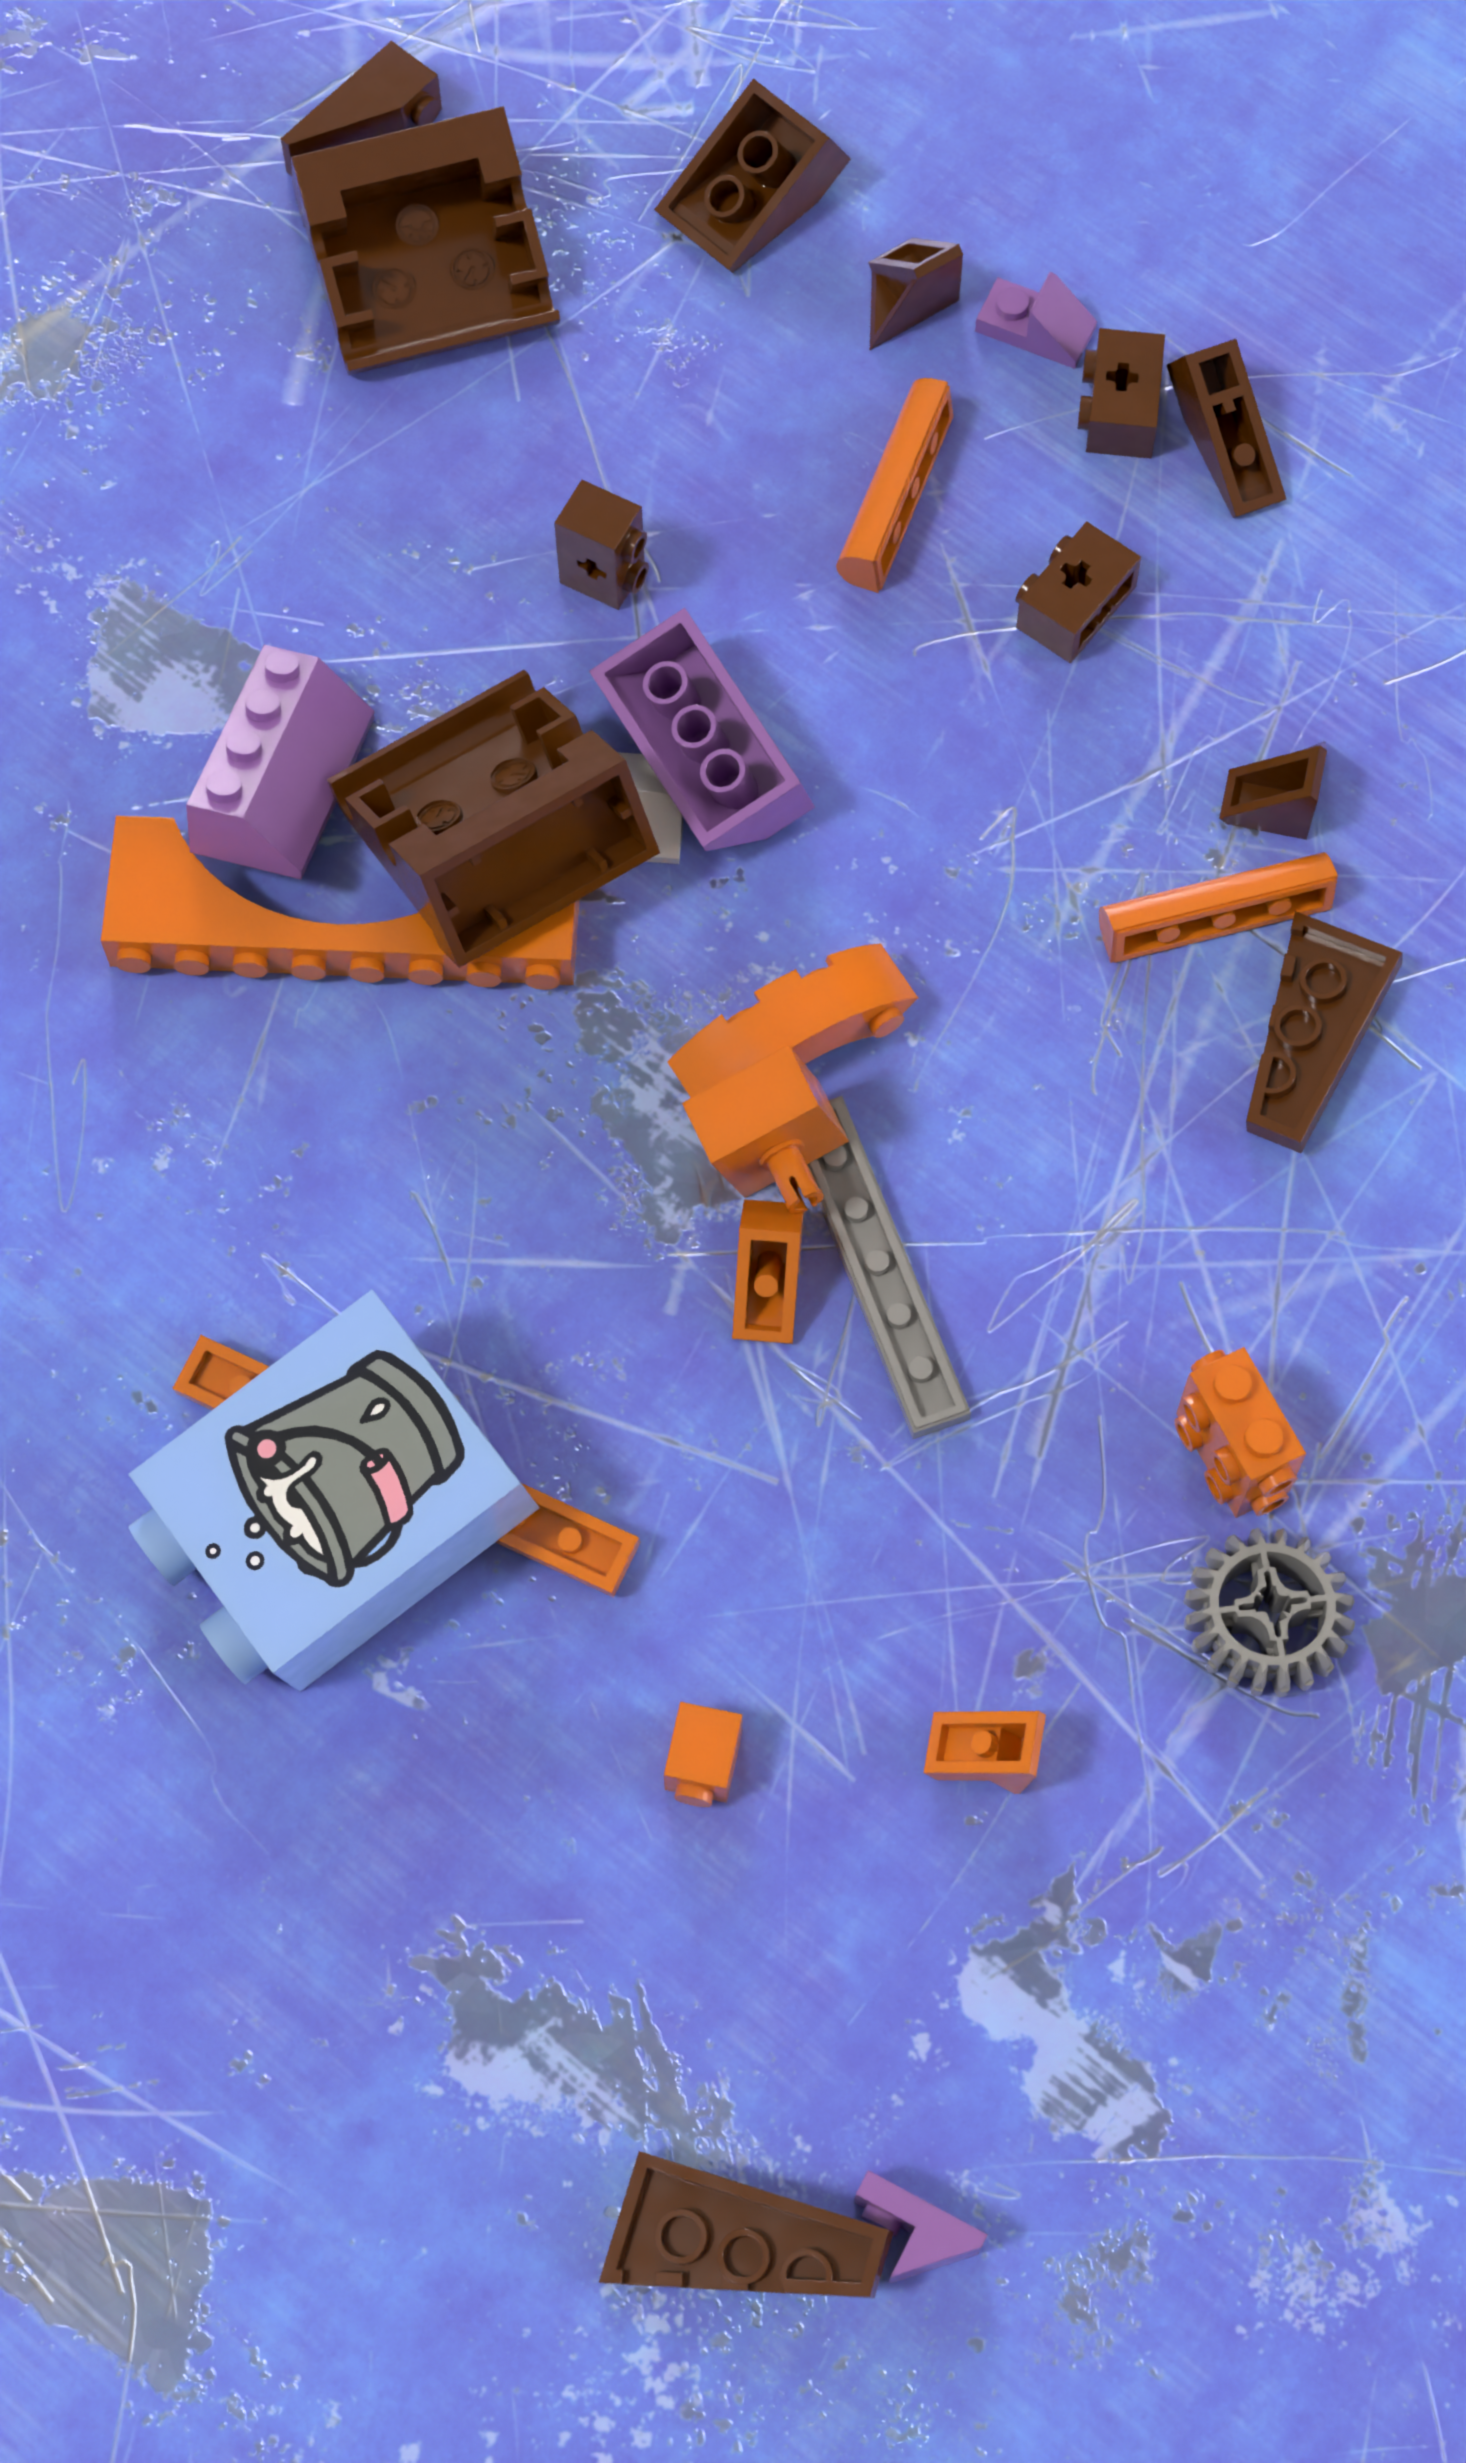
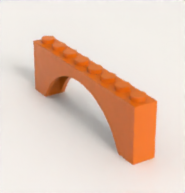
(179, 916)

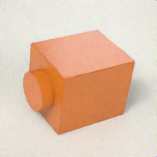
(702, 1754)

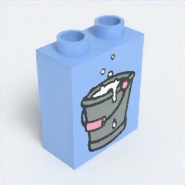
(325, 1498)

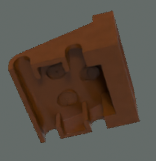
(423, 240)
(497, 815)

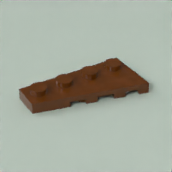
(1320, 1015)
(724, 2235)

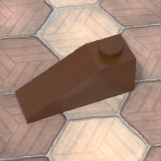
(380, 98)
(1227, 426)

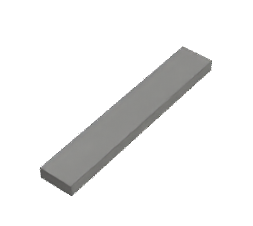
(887, 1286)

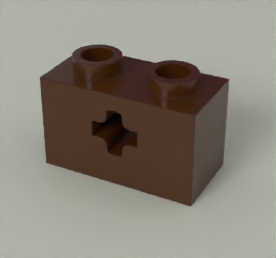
(1124, 393)
(601, 545)
(1077, 591)

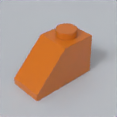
(767, 1272)

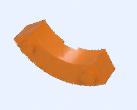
(829, 1007)

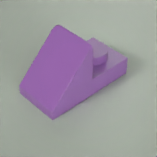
(1040, 322)
(935, 2236)

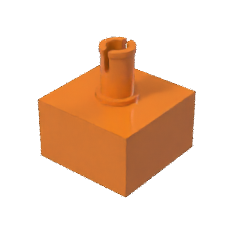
(768, 1127)

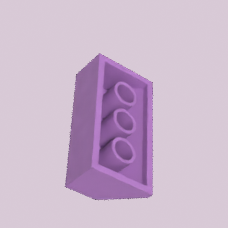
(701, 736)
(266, 778)

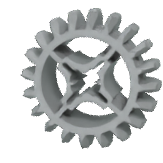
(1317, 1601)

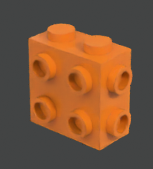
(1238, 1433)

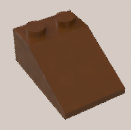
(752, 178)

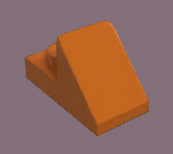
(986, 1747)

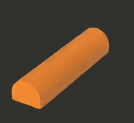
(897, 485)
(1217, 907)

